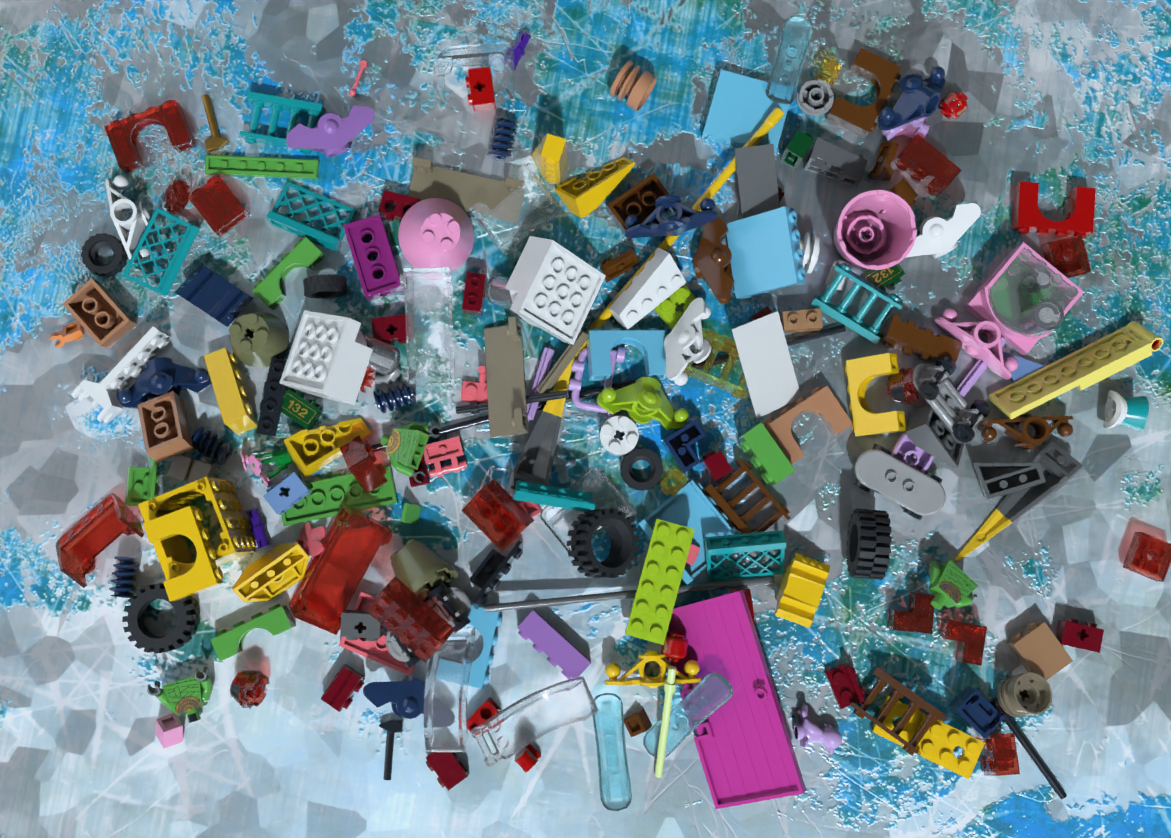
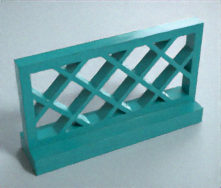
(301, 228)
(177, 260)
(553, 496)
(745, 544)

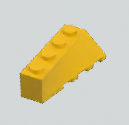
(551, 158)

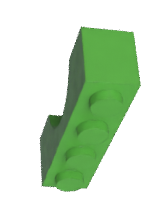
(302, 256)
(231, 643)

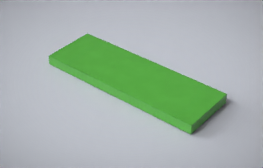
(332, 492)

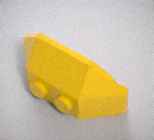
(272, 573)

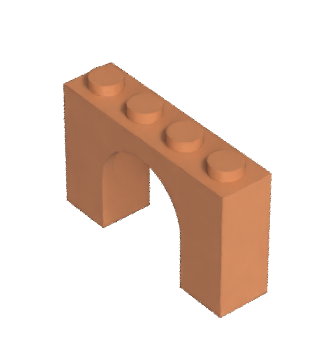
(821, 403)

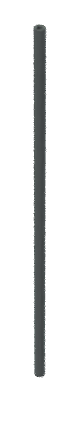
(623, 594)

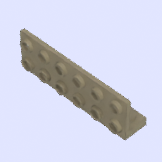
(458, 186)
(506, 379)

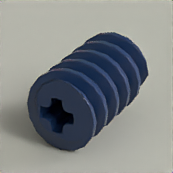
(501, 139)
(396, 397)
(210, 446)
(124, 577)

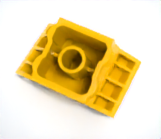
(801, 590)

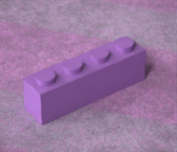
(554, 645)

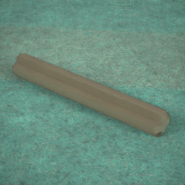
(562, 363)

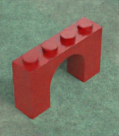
(1028, 218)

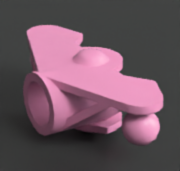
(974, 346)

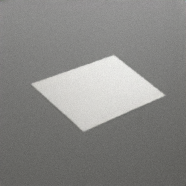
(766, 364)

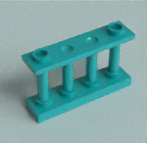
(277, 104)
(856, 321)

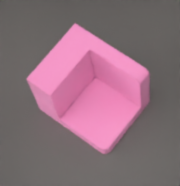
(169, 730)

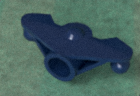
(918, 99)
(659, 223)
(161, 378)
(404, 695)

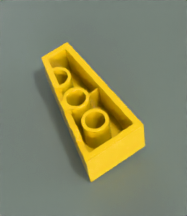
(230, 391)

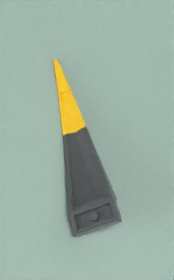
(538, 453)
(1057, 469)

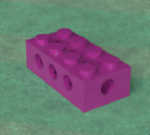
(367, 270)

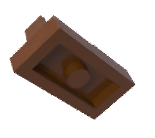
(881, 165)
(619, 265)

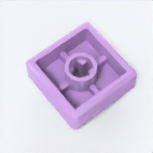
(906, 447)

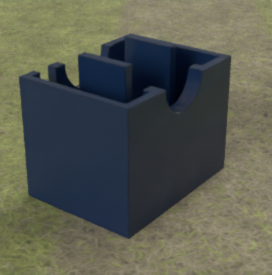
(976, 712)

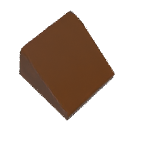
(637, 723)

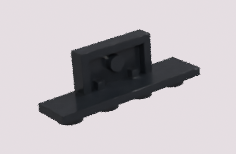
(273, 399)
(491, 570)

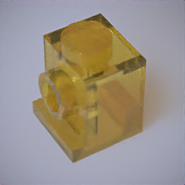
(830, 69)
(679, 481)

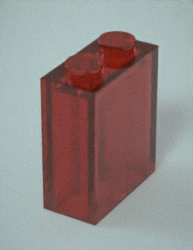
(218, 205)

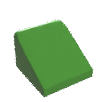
(410, 513)

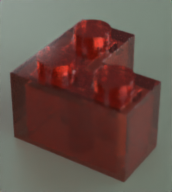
(363, 464)
(917, 618)
(969, 637)
(1000, 756)

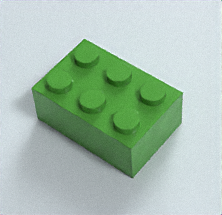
(765, 455)

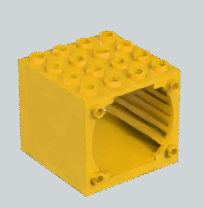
(174, 552)

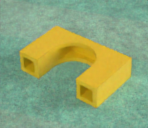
(860, 374)
(205, 571)

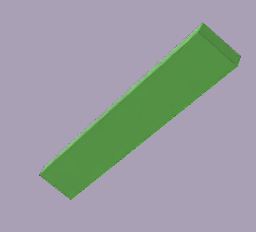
(262, 167)

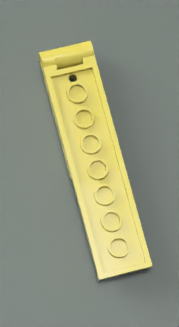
(1078, 369)

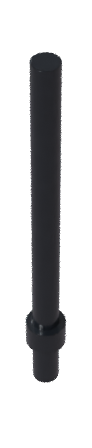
(476, 407)
(1029, 749)

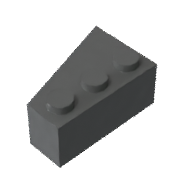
(835, 162)
(1007, 478)

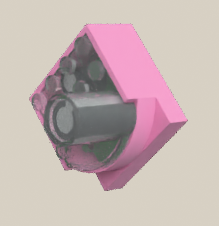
(1024, 298)

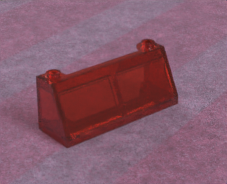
(338, 568)

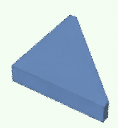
(1024, 368)

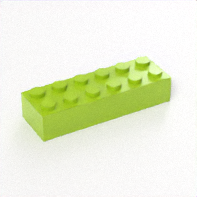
(659, 581)

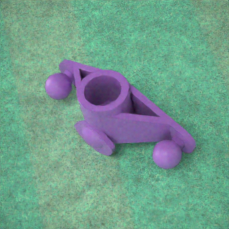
(331, 132)

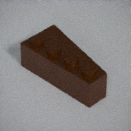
(918, 341)

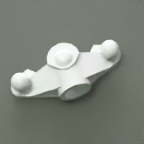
(135, 224)
(941, 235)
(687, 342)

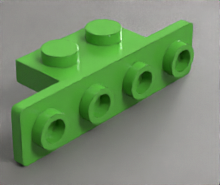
(141, 483)

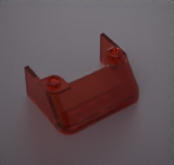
(93, 534)

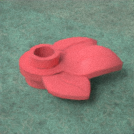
(311, 539)

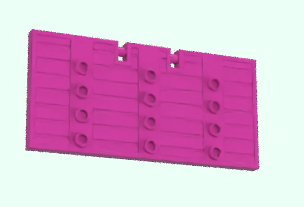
(746, 739)

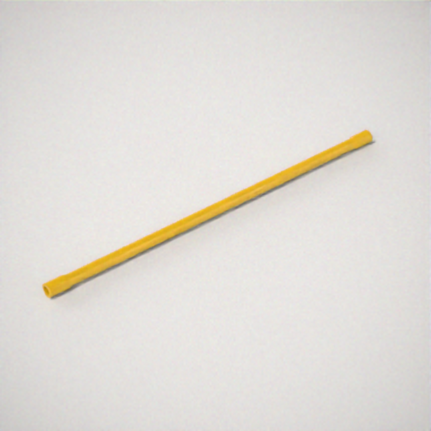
(769, 123)

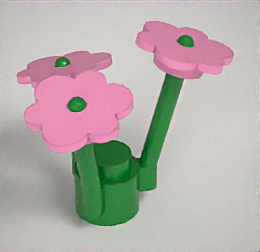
(279, 457)

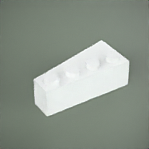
(648, 289)

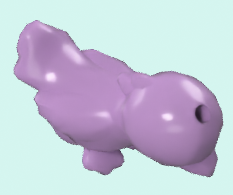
(909, 130)
(809, 731)

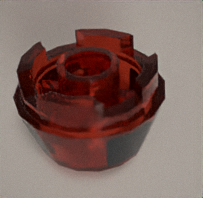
(902, 387)
(249, 688)

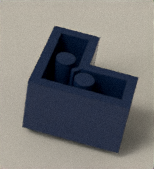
(680, 445)

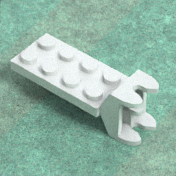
(119, 377)

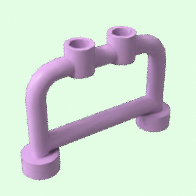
(575, 384)

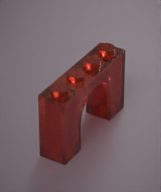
(124, 132)

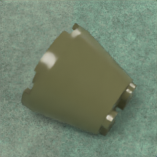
(267, 341)
(421, 568)

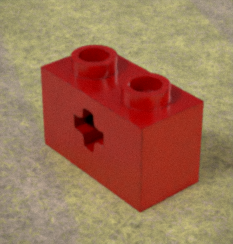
(480, 78)

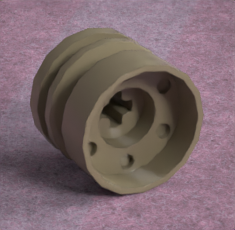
(1024, 695)

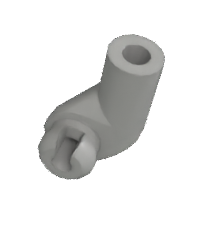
(388, 379)

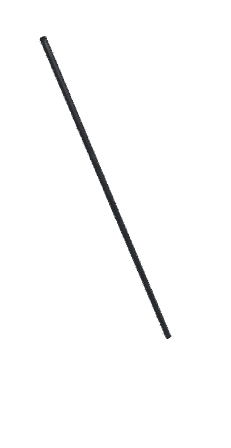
(596, 391)

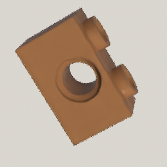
(801, 321)

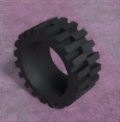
(622, 543)
(868, 544)
(180, 634)

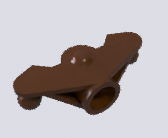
(713, 261)
(1019, 431)

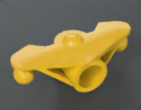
(613, 670)

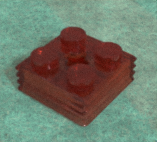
(1074, 249)
(1137, 560)

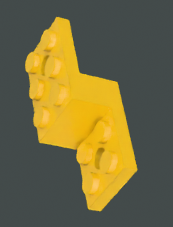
(938, 741)

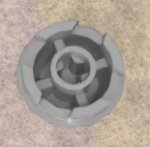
(815, 97)

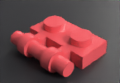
(442, 451)

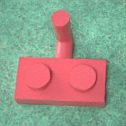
(476, 390)

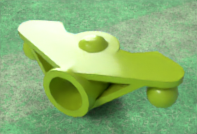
(643, 403)

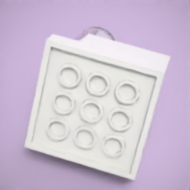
(548, 288)
(332, 357)

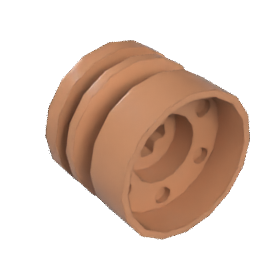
(632, 85)

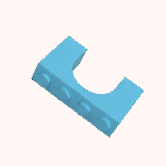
(648, 342)
(486, 624)

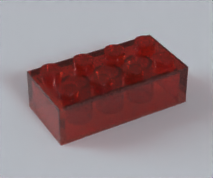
(410, 619)

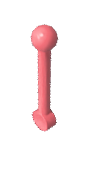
(363, 64)

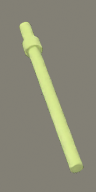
(669, 688)

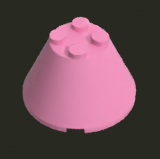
(436, 234)

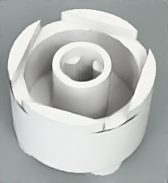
(622, 425)

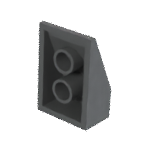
(934, 436)

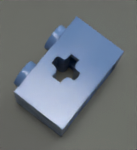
(298, 490)

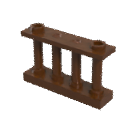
(728, 506)
(916, 702)

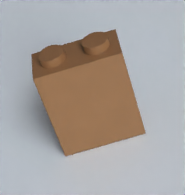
(1039, 650)

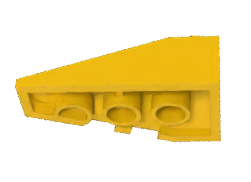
(589, 192)
(318, 447)

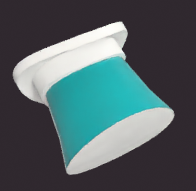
(1126, 411)

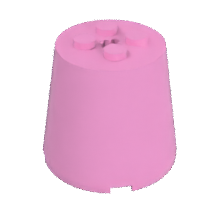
(887, 225)

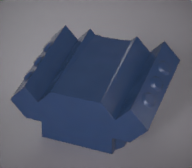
(214, 295)

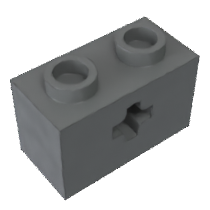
(350, 625)

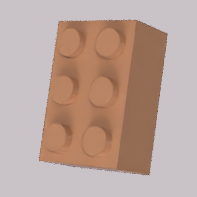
(100, 313)
(165, 426)

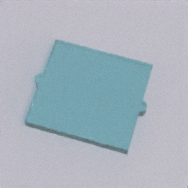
(640, 501)

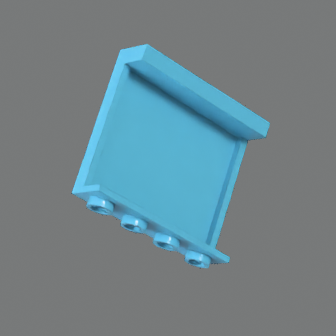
(739, 111)
(765, 252)
(694, 511)

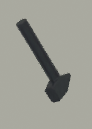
(392, 726)

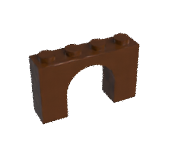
(883, 76)

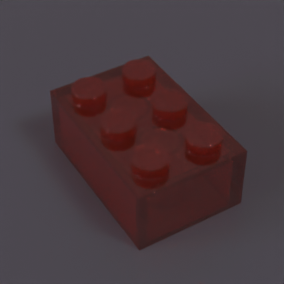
(927, 166)
(497, 515)

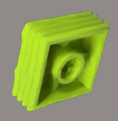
(667, 308)

